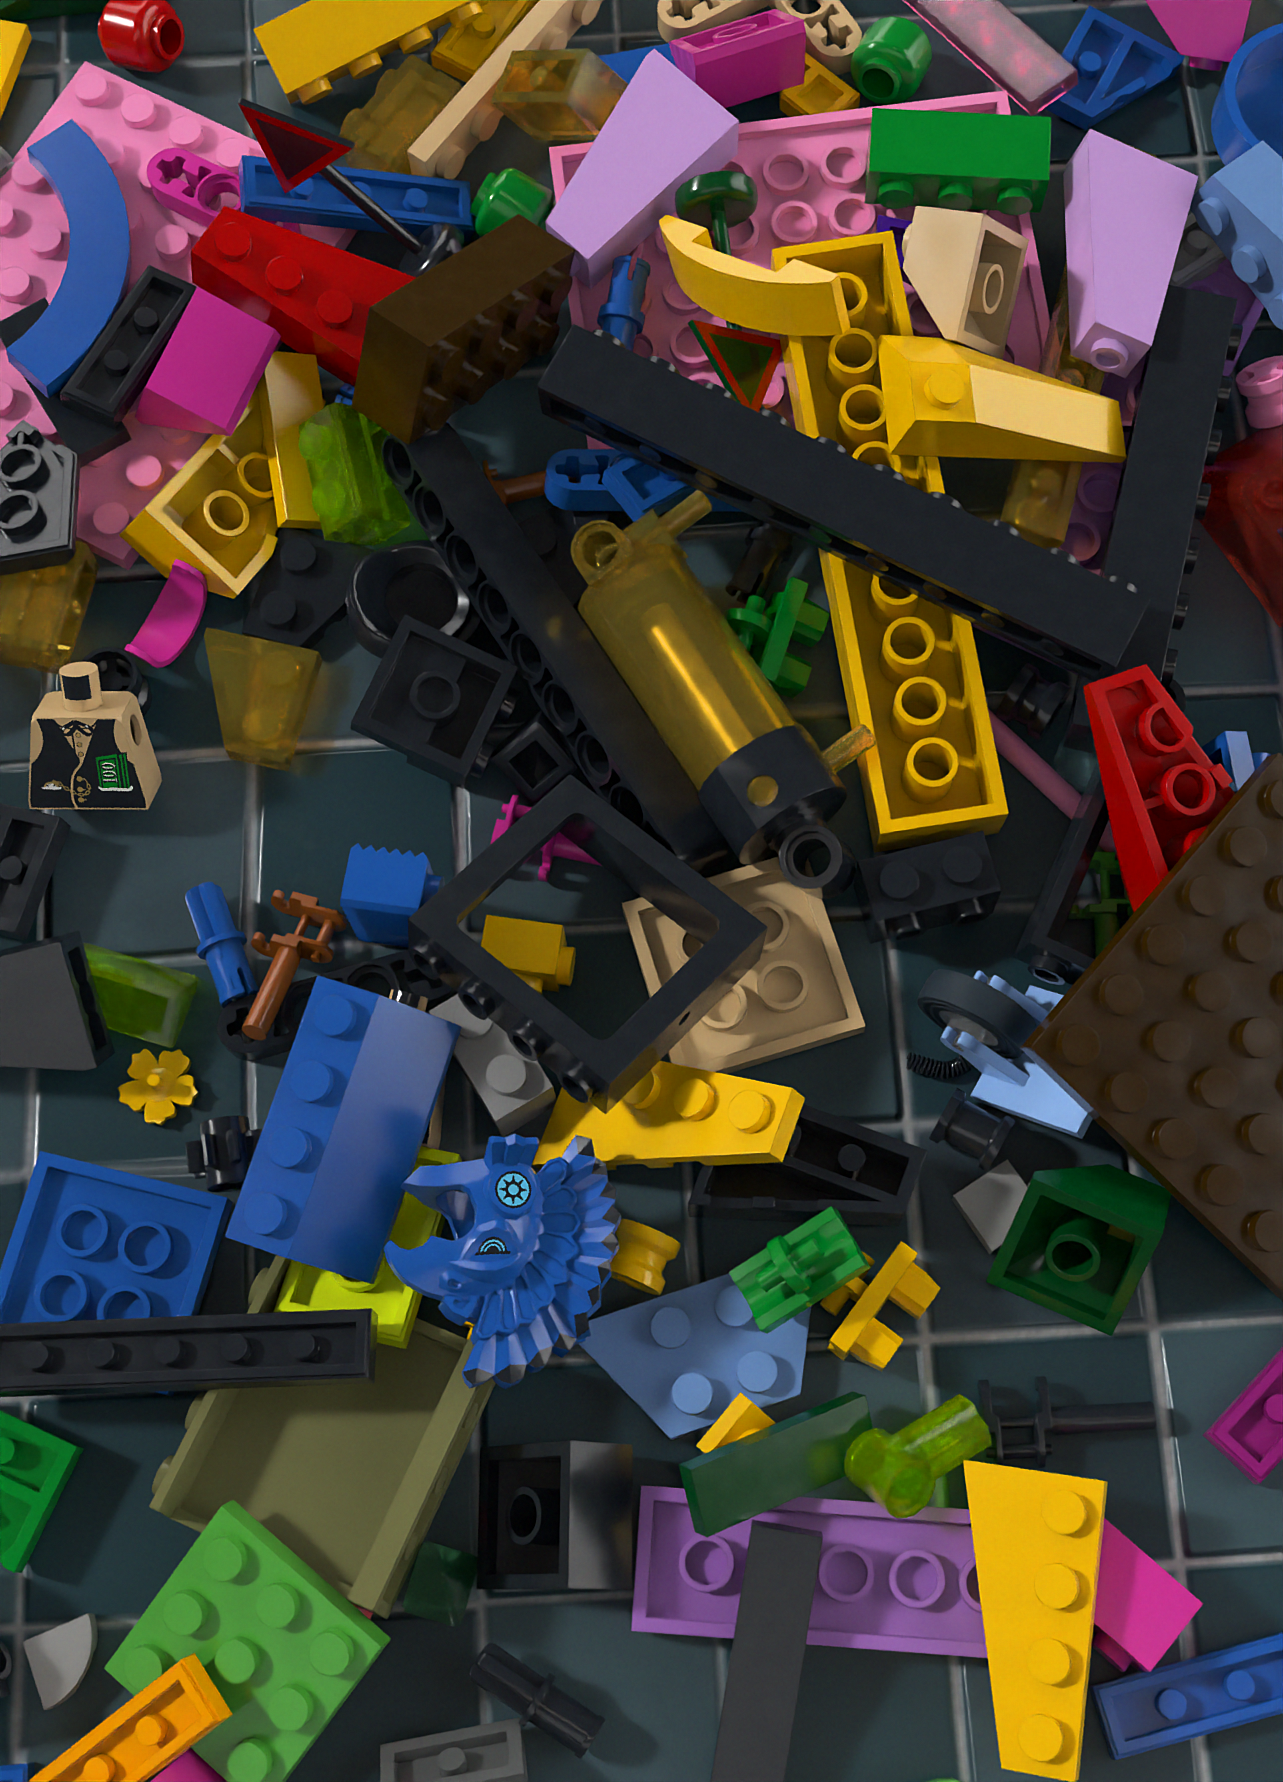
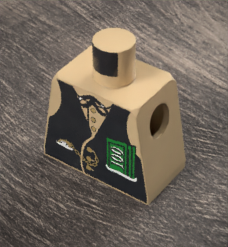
(90, 747)

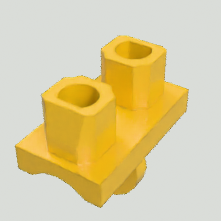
(860, 1331)

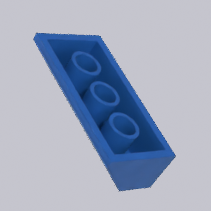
(344, 1130)

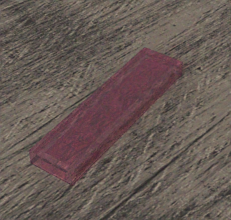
(1001, 49)

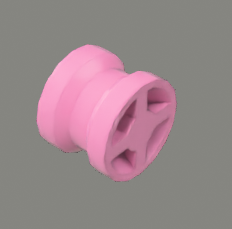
(1264, 390)

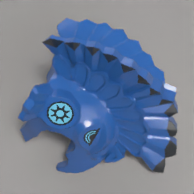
(522, 1252)

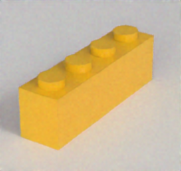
(346, 37)

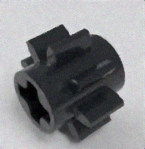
(223, 1152)

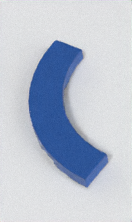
(96, 262)

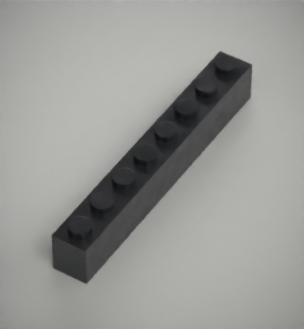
(1162, 478)

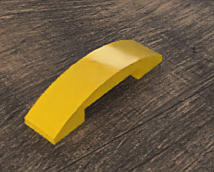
(785, 302)

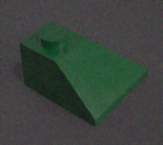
(1082, 1242)

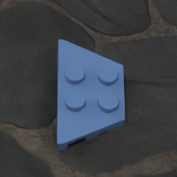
(695, 1353)

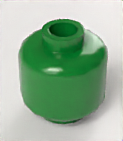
(891, 60)
(508, 195)

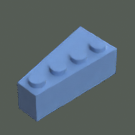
(1245, 219)

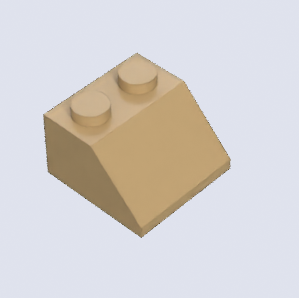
(965, 274)

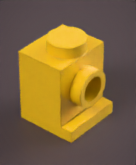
(531, 951)

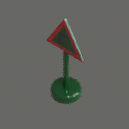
(740, 358)

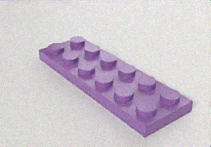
(876, 1582)

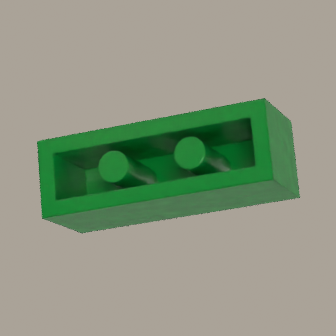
(958, 160)

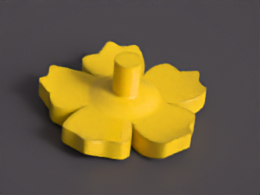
(158, 1085)

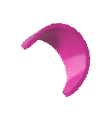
(172, 617)

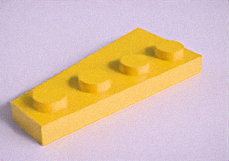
(680, 1117)
(1038, 1594)

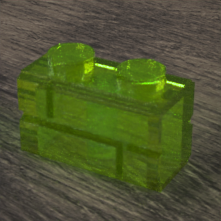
(349, 477)

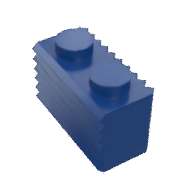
(385, 891)

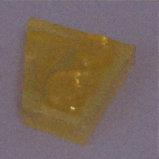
(260, 695)

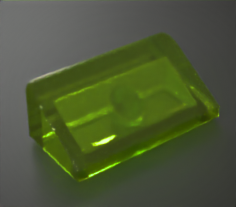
(141, 995)

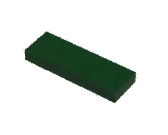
(773, 1464)

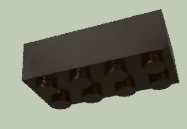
(462, 328)

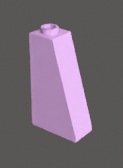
(646, 150)
(1120, 247)

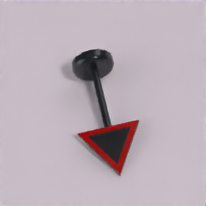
(303, 150)

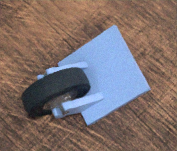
(987, 1026)

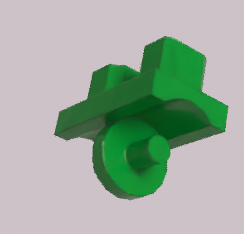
(785, 617)
(799, 1269)

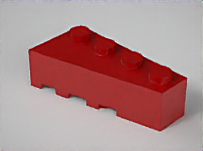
(294, 284)

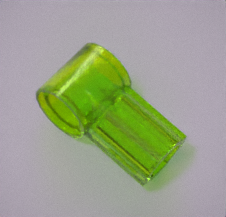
(904, 1467)

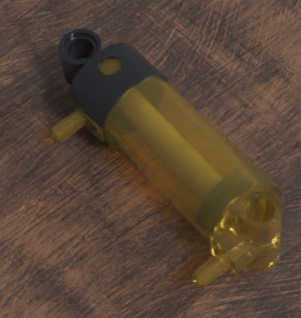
(710, 699)

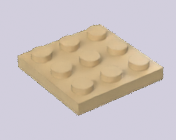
(784, 1003)

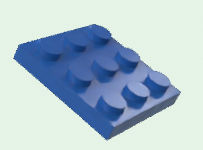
(108, 1246)

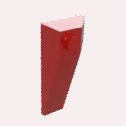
(1153, 777)

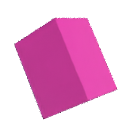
(745, 57)
(207, 368)

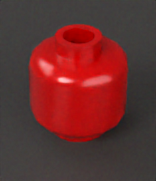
(141, 34)

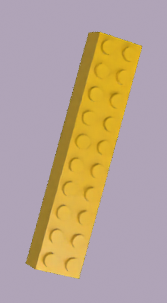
(901, 659)

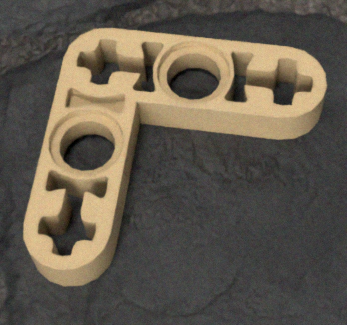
(714, 13)

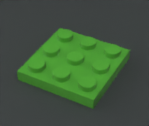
(268, 1637)

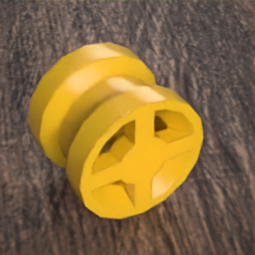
(642, 1256)

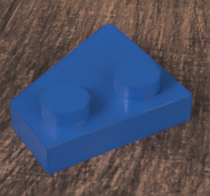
(1112, 68)

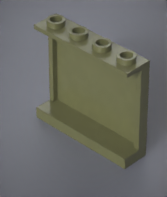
(333, 1468)

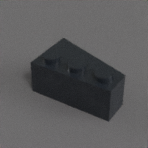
(824, 1166)

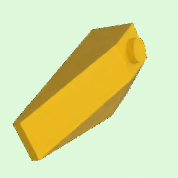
(978, 406)
(214, 510)

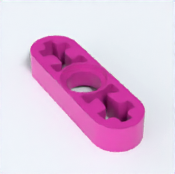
(202, 176)

